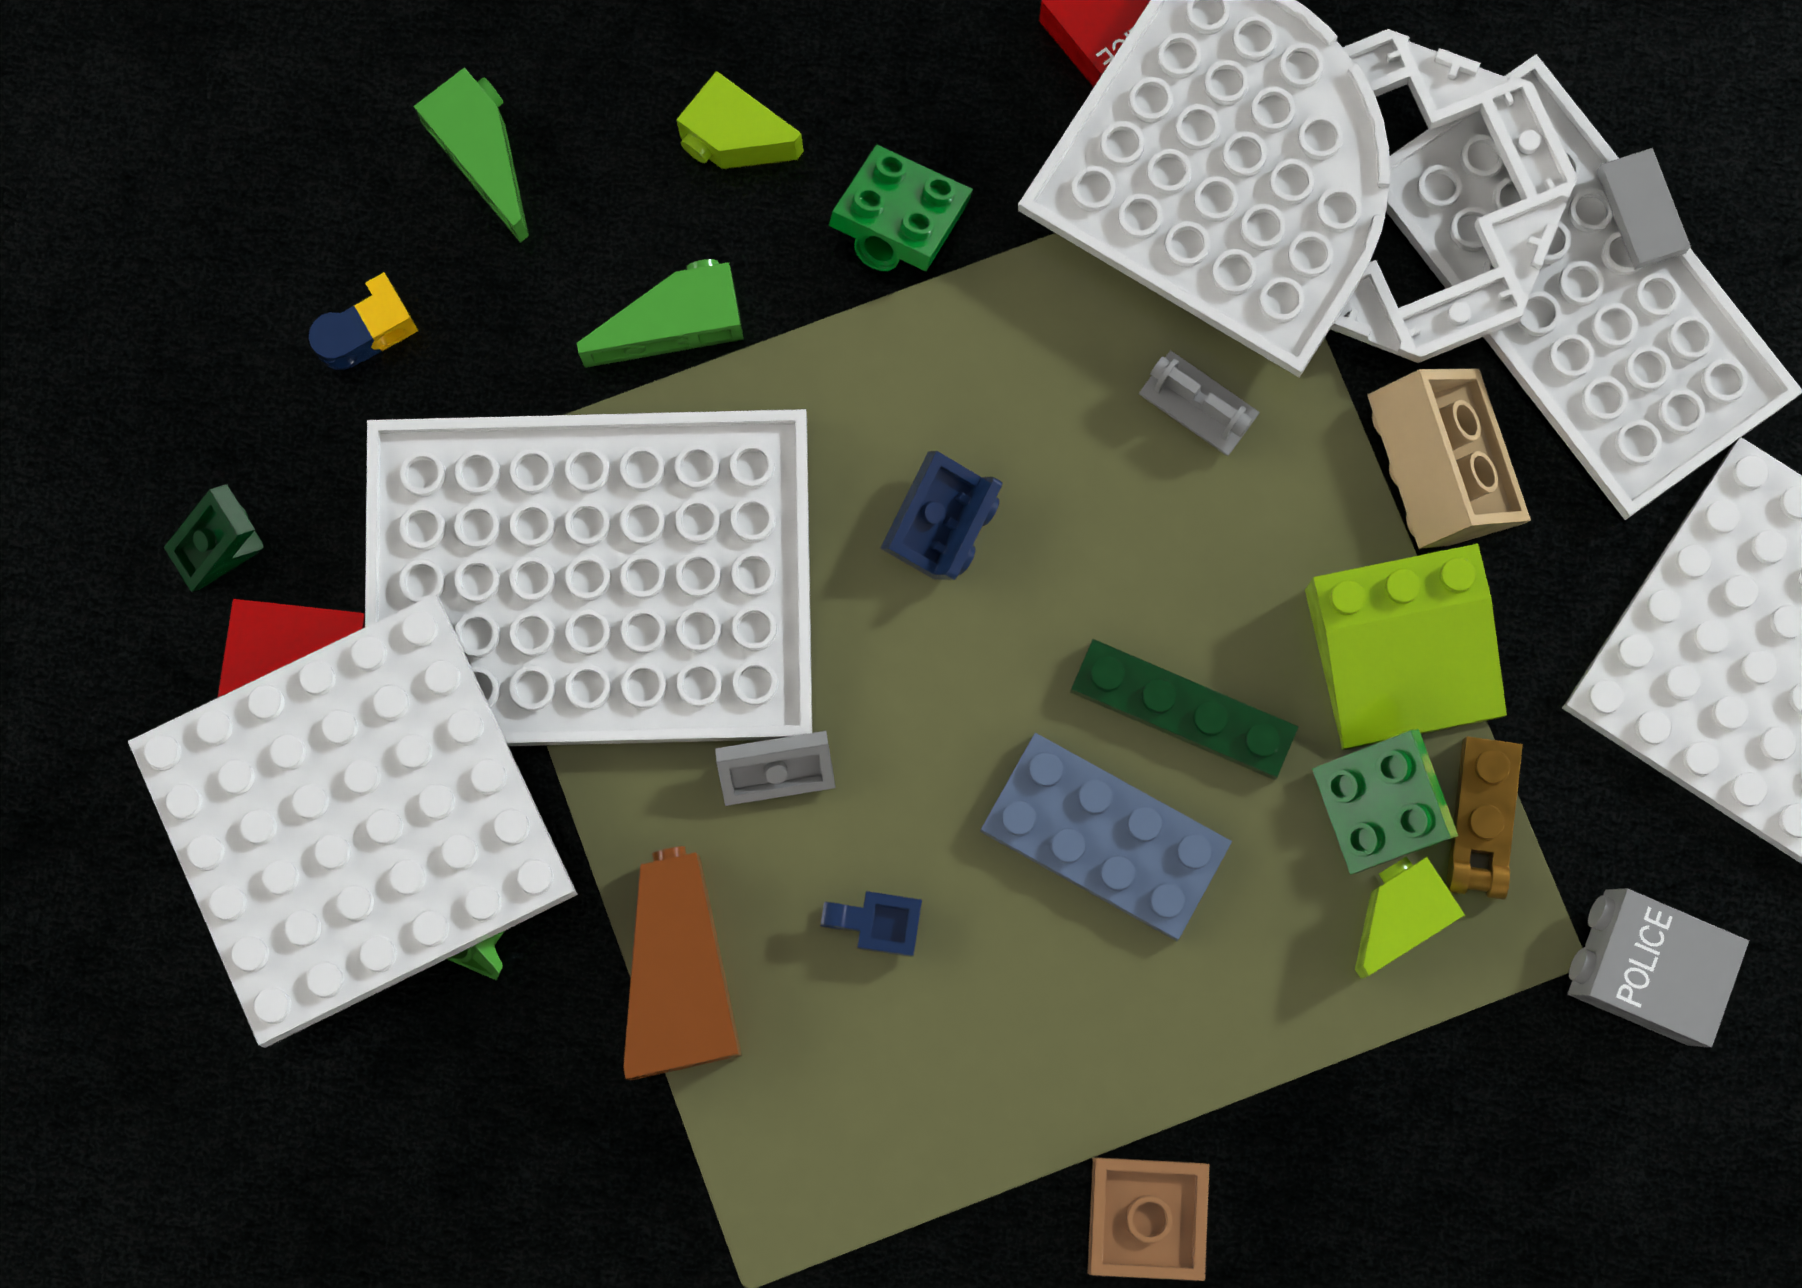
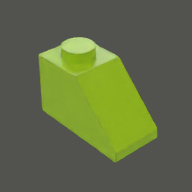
(735, 128)
(1404, 913)

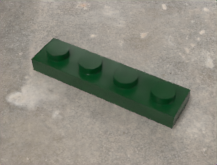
(1184, 709)

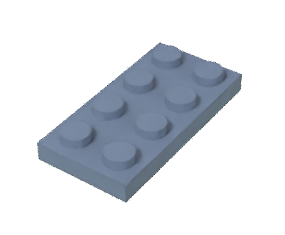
(1106, 836)

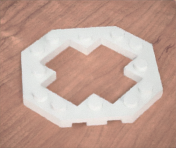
(1513, 236)

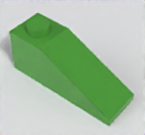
(472, 133)
(676, 315)

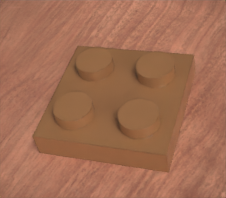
(1148, 1219)

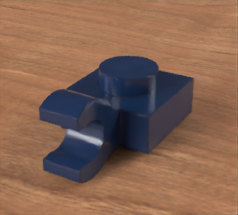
(883, 924)

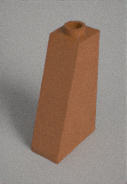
(678, 980)

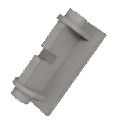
(1198, 402)

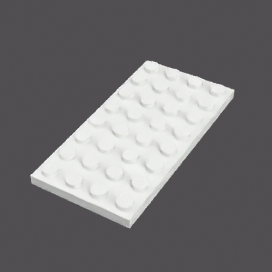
(1625, 363)

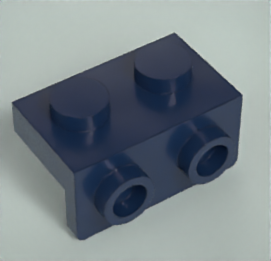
(942, 517)

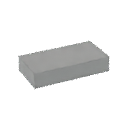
(1643, 208)

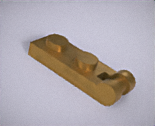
(1484, 815)

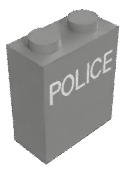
(1657, 967)

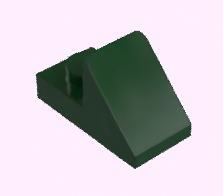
(213, 539)

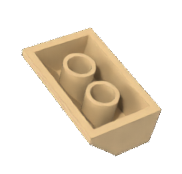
(1447, 456)

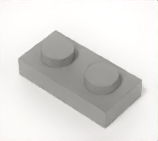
(775, 768)

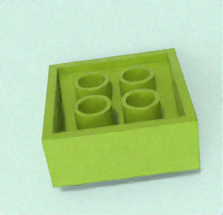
(1408, 645)

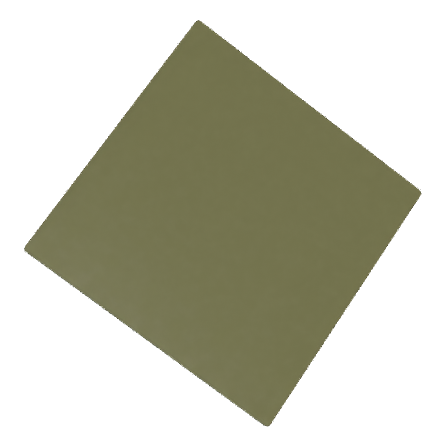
(1031, 1007)

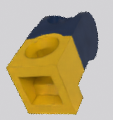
(363, 329)

